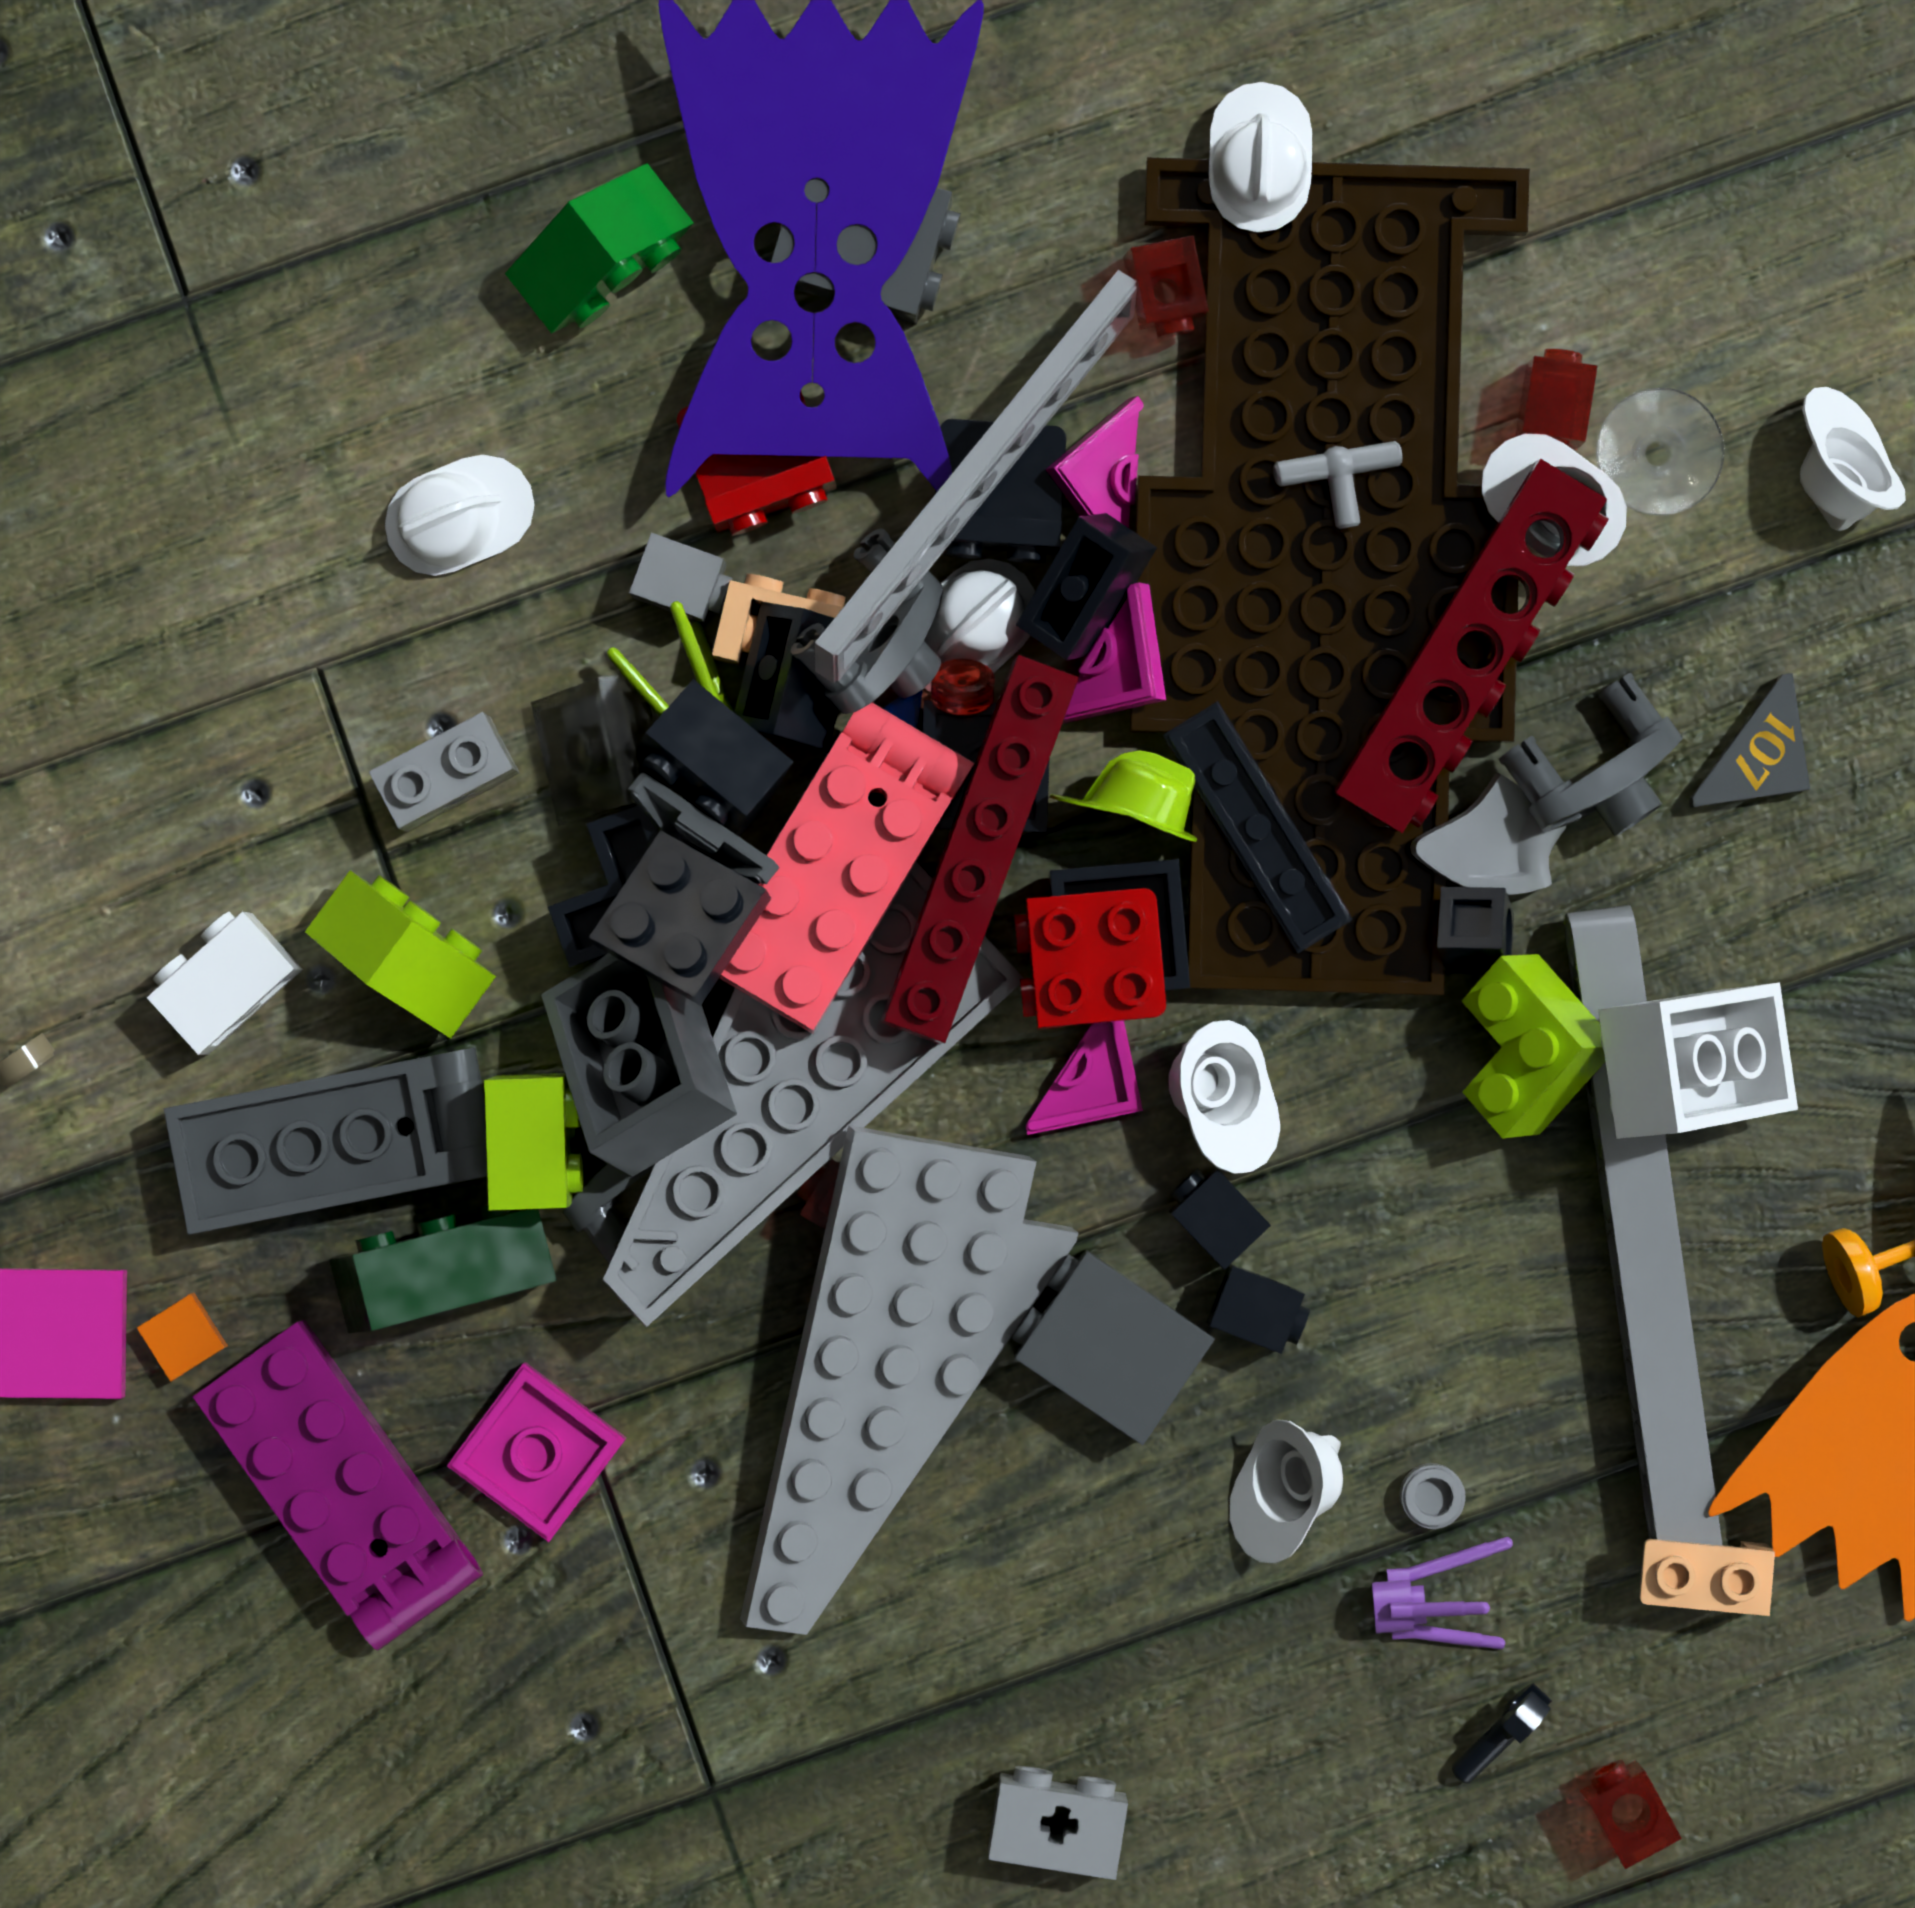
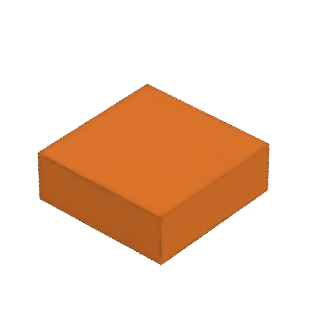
(182, 1337)

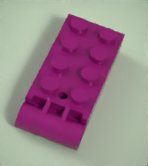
(338, 1485)

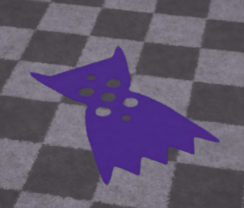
(758, 128)

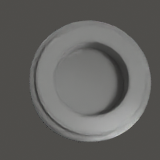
(1432, 1495)

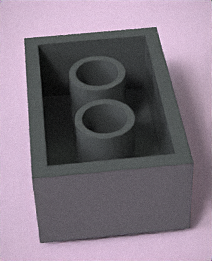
(636, 1063)

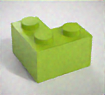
(401, 952)
(1545, 1044)
(529, 1142)

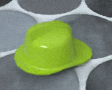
(1145, 789)

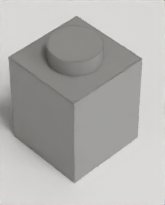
(681, 574)

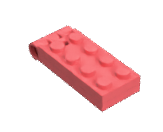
(844, 862)

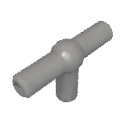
(1337, 466)

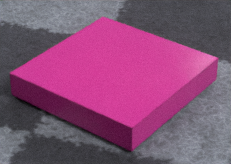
(63, 1333)
(536, 1451)

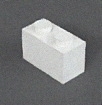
(222, 981)

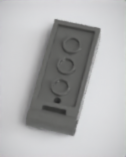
(329, 1140)

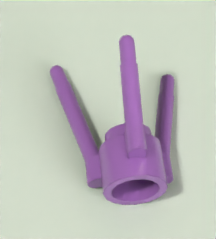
(1403, 1606)

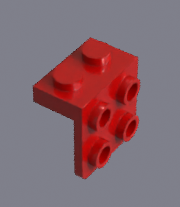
(748, 487)
(1092, 958)

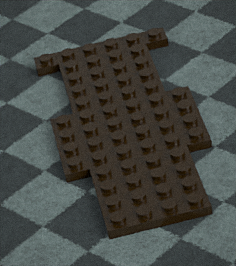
(1303, 627)

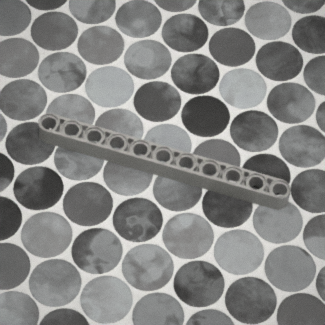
(1645, 1259)

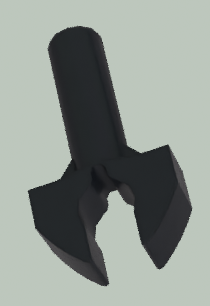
(1517, 1722)

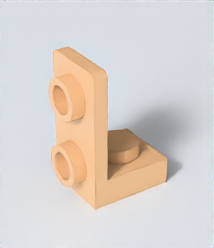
(739, 623)
(1708, 1576)

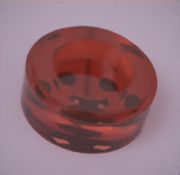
(963, 687)

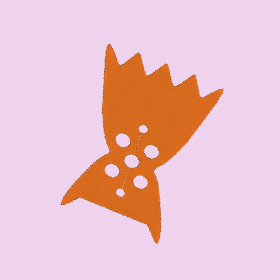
(1845, 1457)

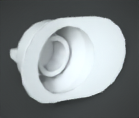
(1260, 157)
(1847, 462)
(1510, 466)
(459, 514)
(981, 614)
(1226, 1096)
(1283, 1489)

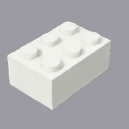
(1697, 1060)

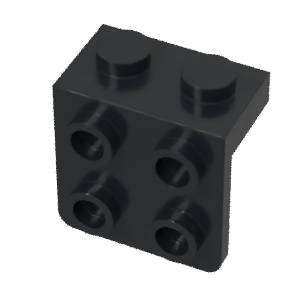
(1022, 509)

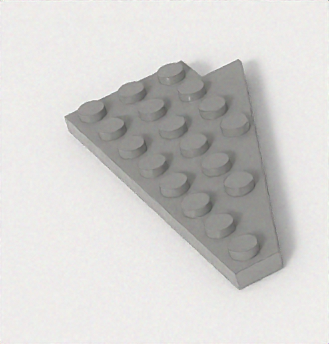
(791, 1107)
(903, 1320)

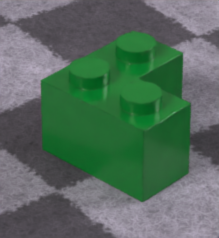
(599, 248)

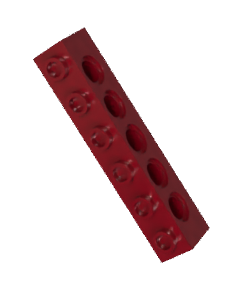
(1543, 496)
(979, 850)

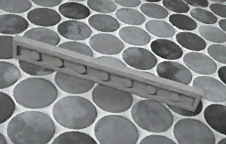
(975, 478)

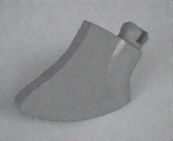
(1491, 843)

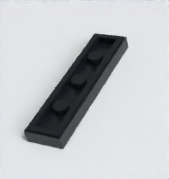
(1258, 827)

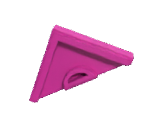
(1102, 466)
(1122, 664)
(1093, 1082)

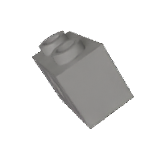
(444, 772)
(1082, 1848)

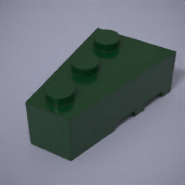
(441, 1268)

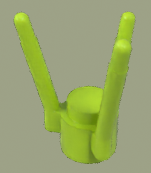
(699, 656)

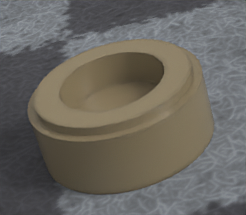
(25, 1060)

